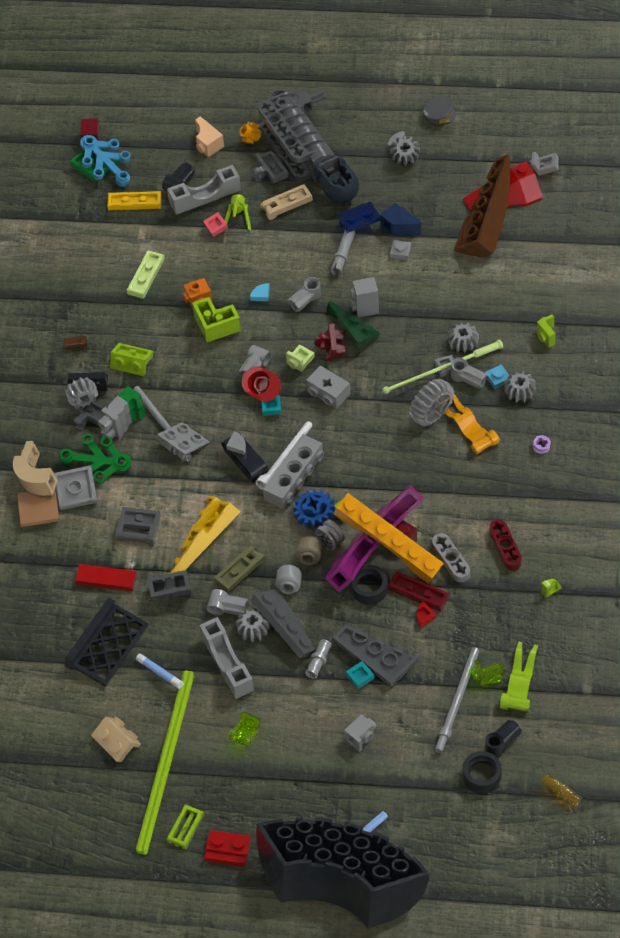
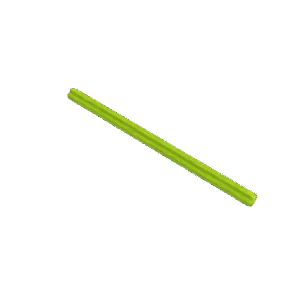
(164, 763)

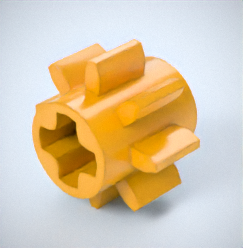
(250, 132)

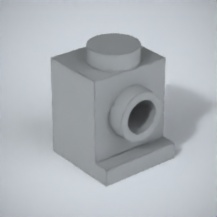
(360, 732)

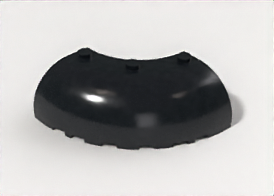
(340, 868)

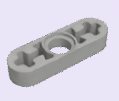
(451, 566)

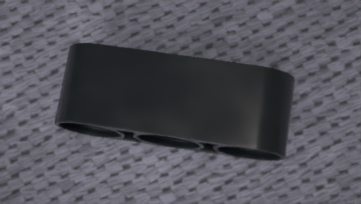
(250, 464)

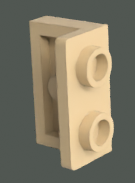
(115, 738)

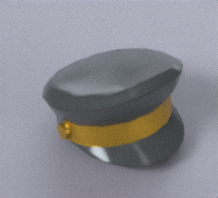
(439, 110)

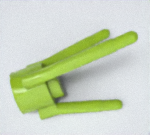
(237, 206)

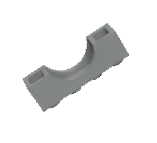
(224, 183)
(232, 669)

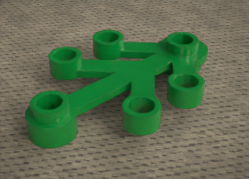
(98, 458)

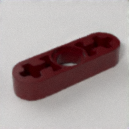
(504, 552)

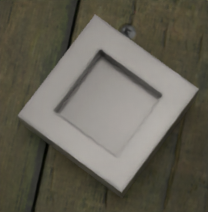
(400, 250)

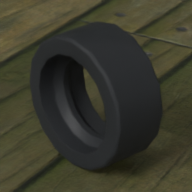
(369, 597)
(482, 786)

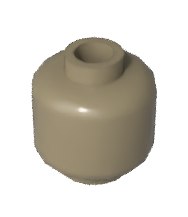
(309, 550)

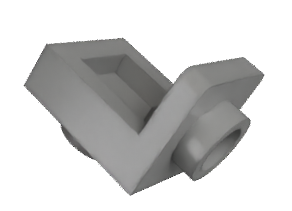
(544, 164)

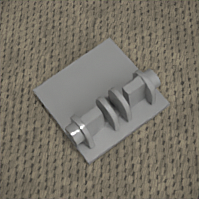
(182, 440)

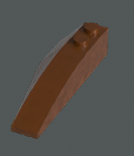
(484, 225)

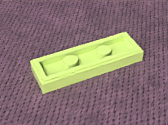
(145, 274)

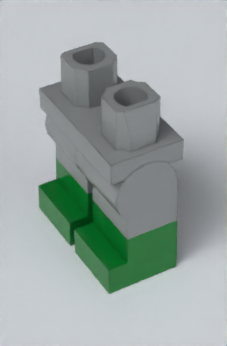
(121, 413)

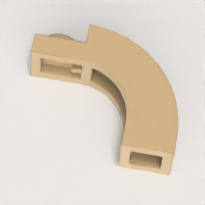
(34, 480)

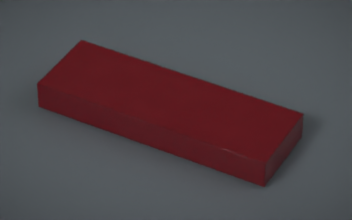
(418, 591)

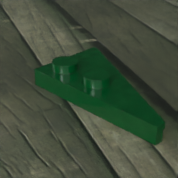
(353, 326)

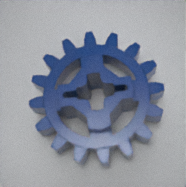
(306, 513)

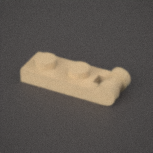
(286, 201)

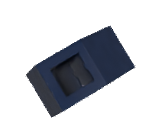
(399, 222)

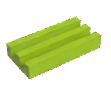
(178, 842)

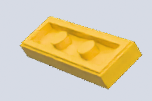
(134, 200)

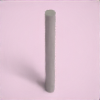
(152, 409)

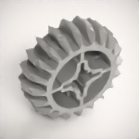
(431, 402)

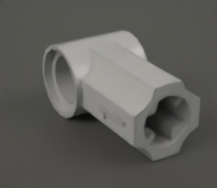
(309, 292)
(256, 357)
(467, 373)
(222, 603)

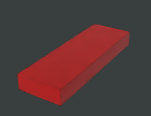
(106, 577)

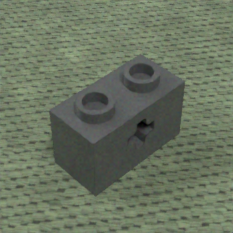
(169, 585)

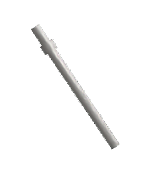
(445, 731)

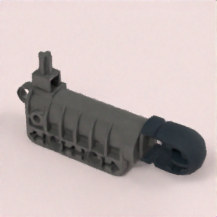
(305, 145)

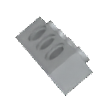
(304, 448)

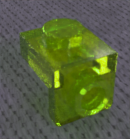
(488, 674)
(246, 729)

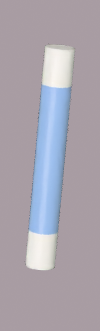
(159, 671)

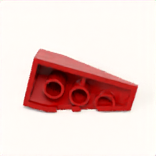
(522, 188)

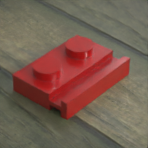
(227, 848)

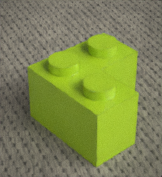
(213, 322)

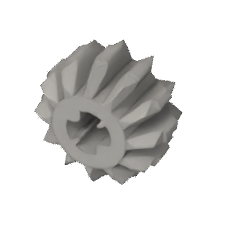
(410, 155)
(463, 337)
(520, 386)
(81, 392)
(252, 625)

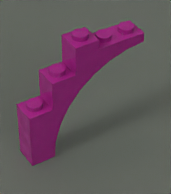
(362, 545)

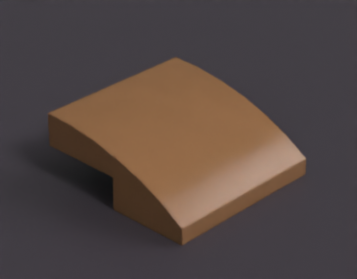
(37, 509)

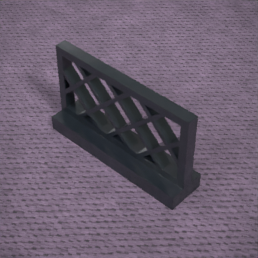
(90, 637)

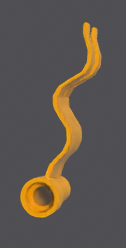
(471, 429)

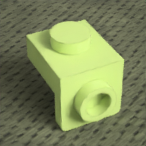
(299, 358)

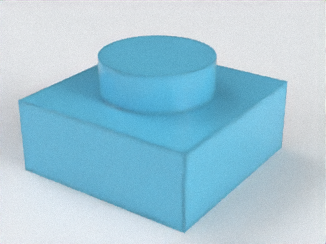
(497, 376)

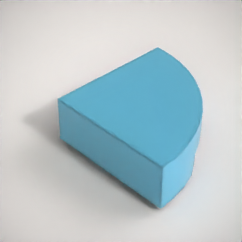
(260, 293)

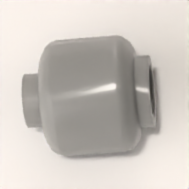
(288, 579)

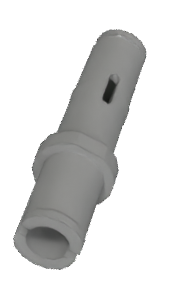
(340, 258)

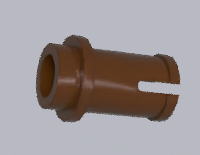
(76, 342)

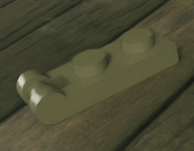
(239, 568)

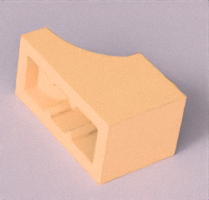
(208, 138)

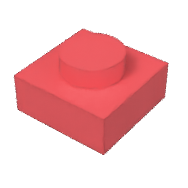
(215, 224)

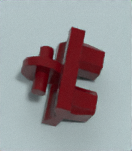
(327, 342)

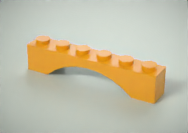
(412, 555)

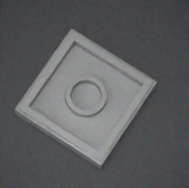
(75, 488)

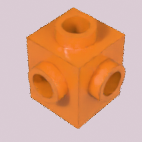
(196, 291)

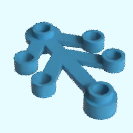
(105, 157)

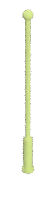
(477, 353)

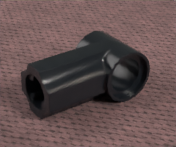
(181, 175)
(502, 737)

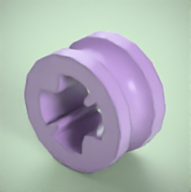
(538, 448)

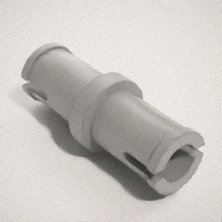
(318, 659)

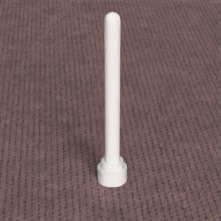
(263, 479)

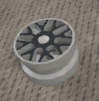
(330, 534)

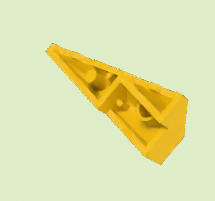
(209, 525)

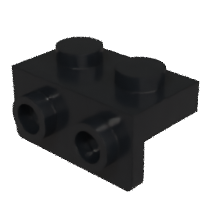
(99, 378)

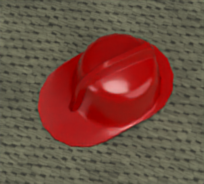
(261, 384)

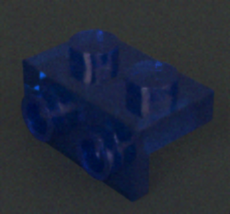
(358, 217)

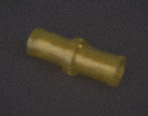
(561, 790)

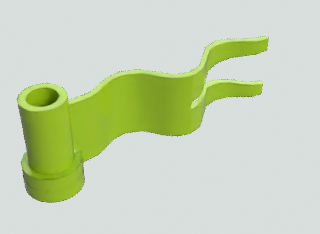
(519, 682)

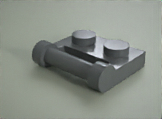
(138, 519)

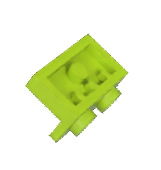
(130, 359)

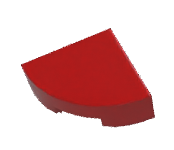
(424, 615)

